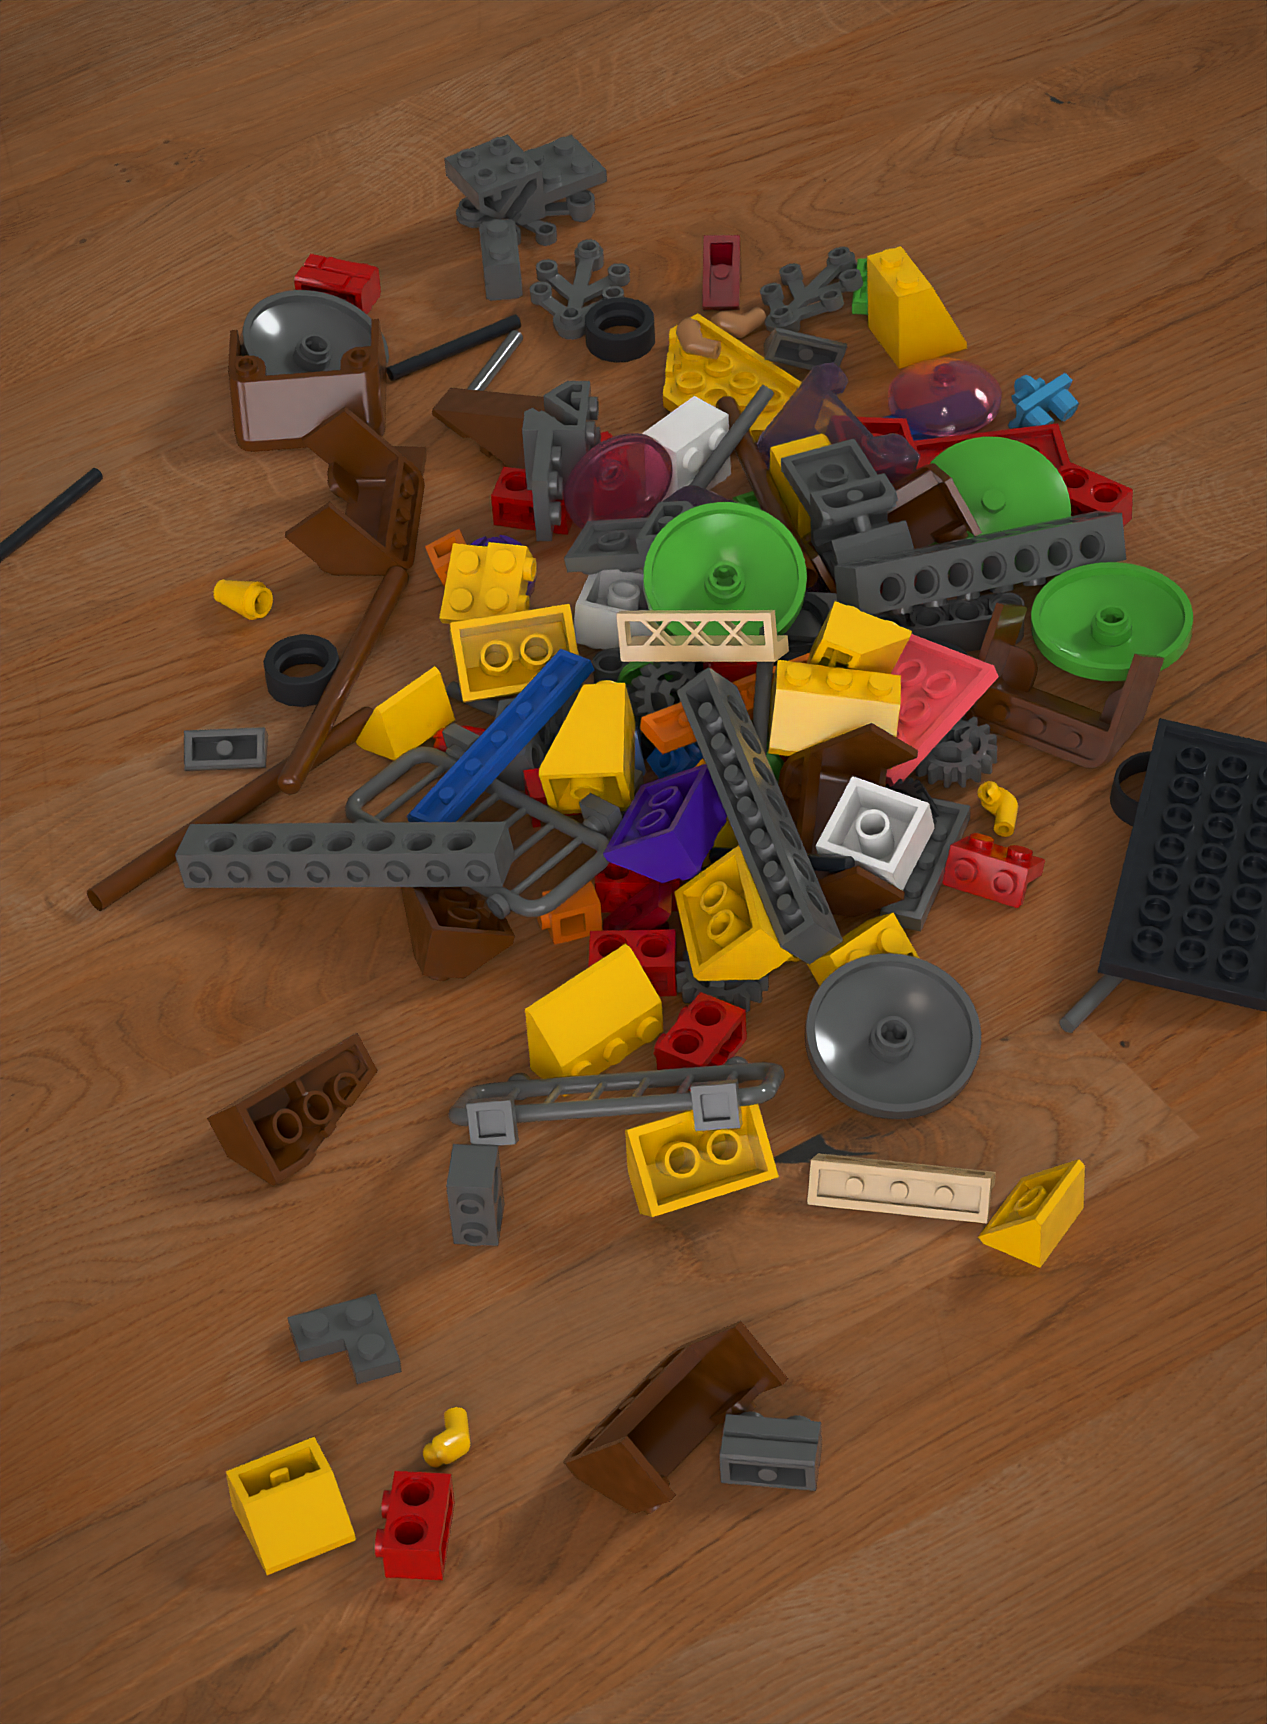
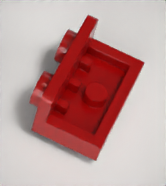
(991, 869)

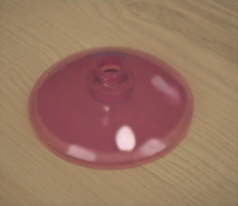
(945, 396)
(618, 480)

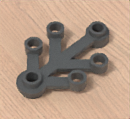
(578, 206)
(840, 266)
(570, 320)

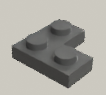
(351, 1327)

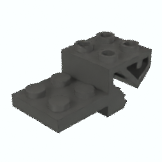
(518, 183)
(554, 446)
(846, 504)
(620, 542)

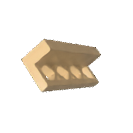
(698, 645)
(900, 1188)

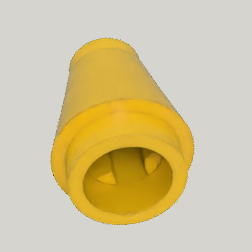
(244, 597)

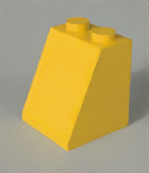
(907, 311)
(593, 750)

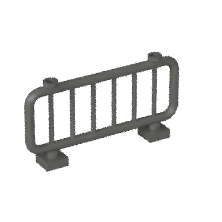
(596, 831)
(713, 1098)

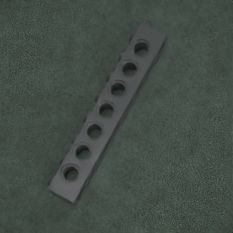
(860, 580)
(759, 817)
(346, 855)

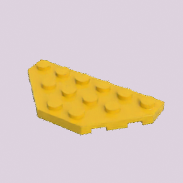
(734, 373)

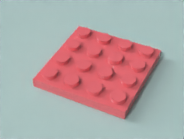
(935, 695)

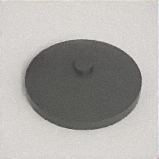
(304, 331)
(892, 1036)

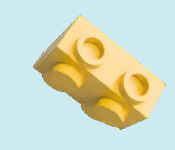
(486, 581)

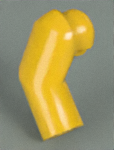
(1001, 805)
(450, 1443)

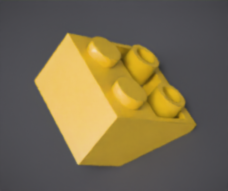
(858, 641)
(872, 937)
(290, 1505)

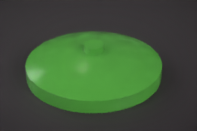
(1005, 483)
(725, 561)
(1105, 614)

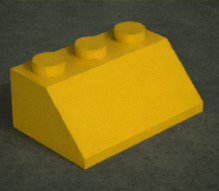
(508, 650)
(825, 701)
(727, 923)
(594, 1018)
(682, 1166)

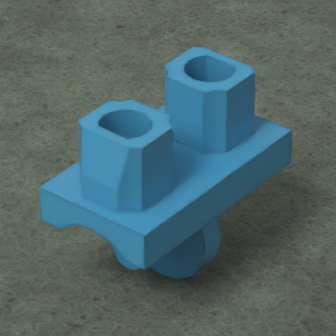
(1036, 398)

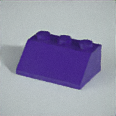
(669, 826)

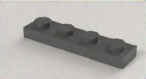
(930, 868)

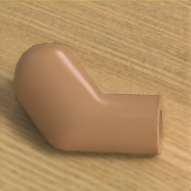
(737, 324)
(693, 342)

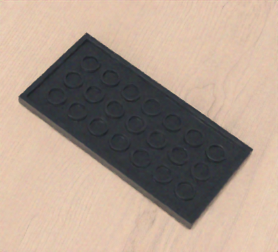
(1196, 871)

